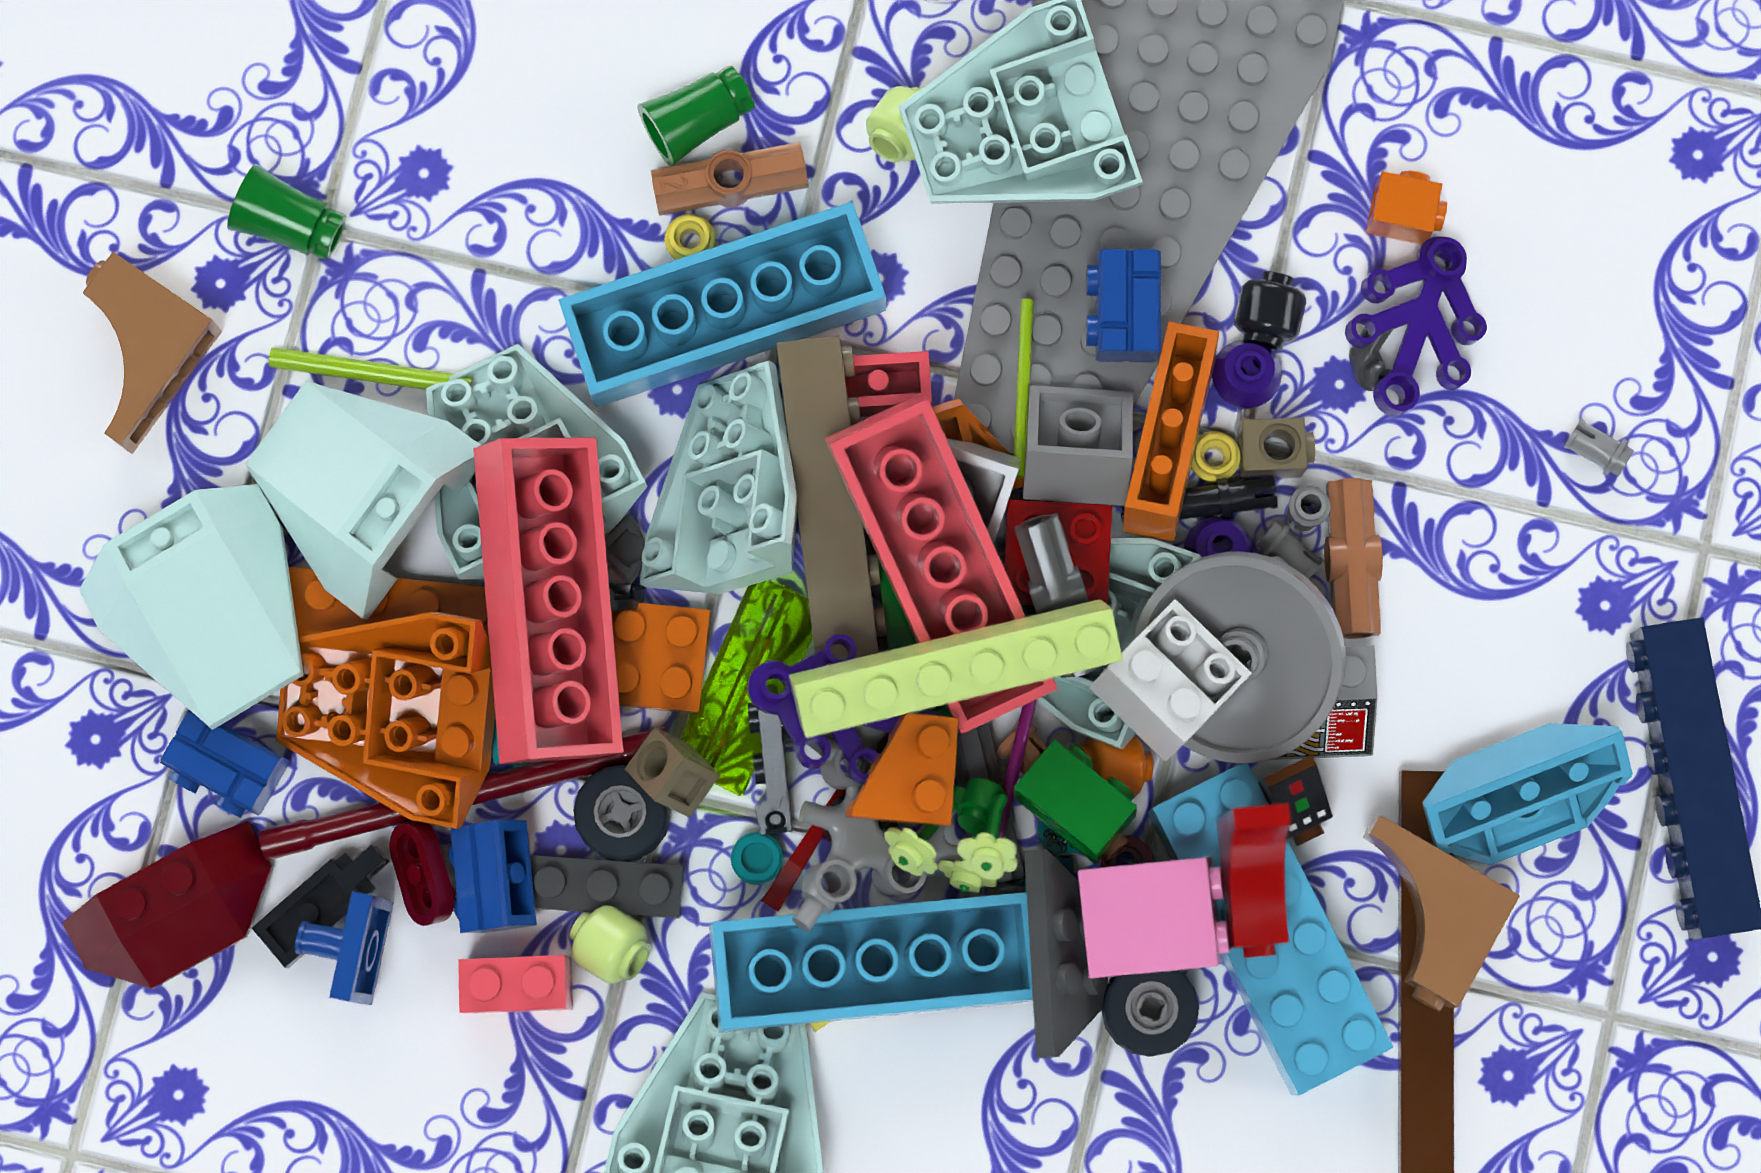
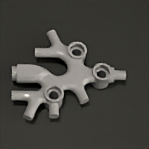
(854, 842)

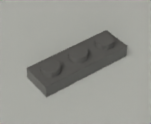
(593, 883)

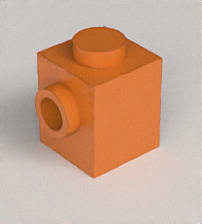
(1406, 207)

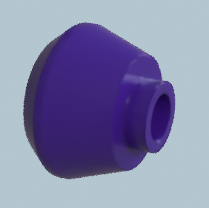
(1257, 384)
(1233, 537)

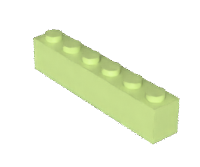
(955, 667)

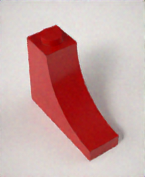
(1254, 876)

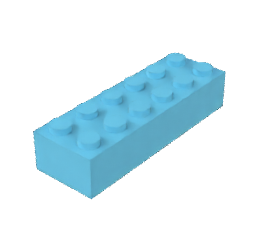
(723, 304)
(872, 962)
(1306, 994)

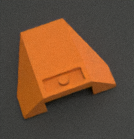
(397, 712)

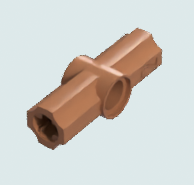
(763, 173)
(1353, 557)

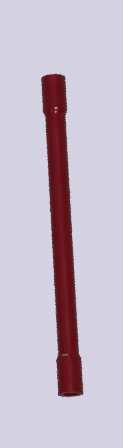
(307, 834)

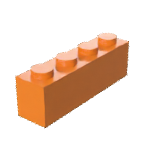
(1170, 431)

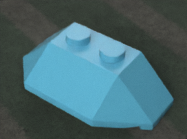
(1526, 790)

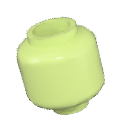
(886, 126)
(609, 944)

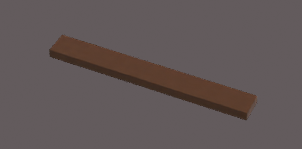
(1423, 1033)

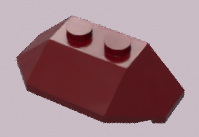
(174, 910)

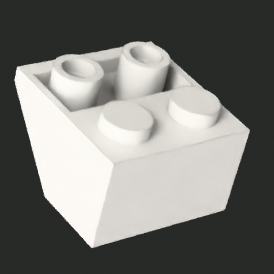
(1170, 680)

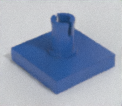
(355, 947)

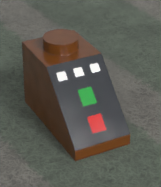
(1304, 791)

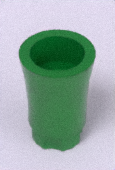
(695, 113)
(285, 215)

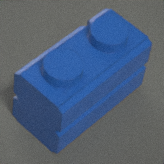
(1126, 305)
(225, 764)
(492, 876)

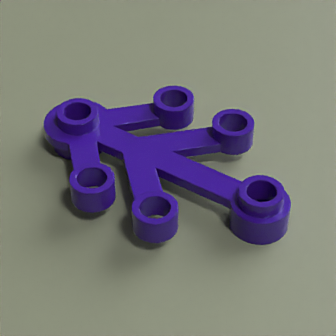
(1422, 319)
(785, 708)

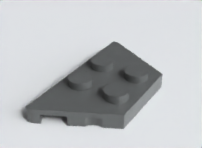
(1061, 986)

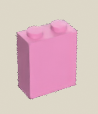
(1153, 917)

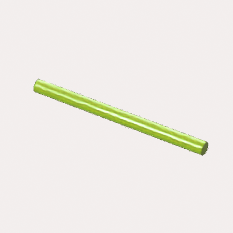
(1023, 381)

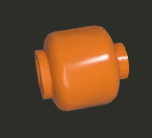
(1130, 765)

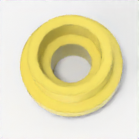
(684, 225)
(1226, 446)

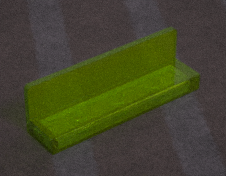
(767, 626)

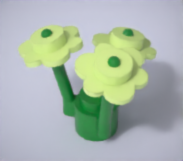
(983, 856)

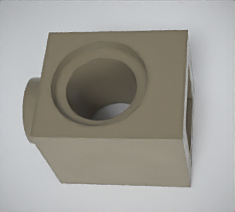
(1258, 464)
(672, 772)

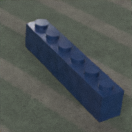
(1694, 779)

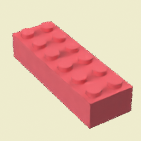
(930, 538)
(547, 599)

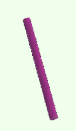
(1015, 761)

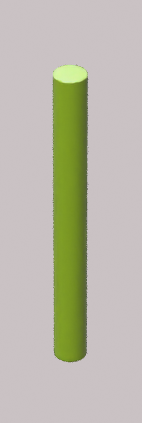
(357, 369)

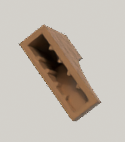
(158, 339)
(1454, 910)

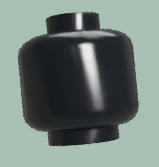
(1270, 310)

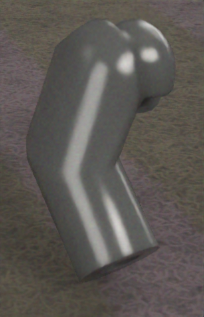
(1368, 363)

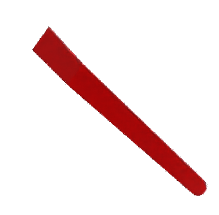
(794, 866)

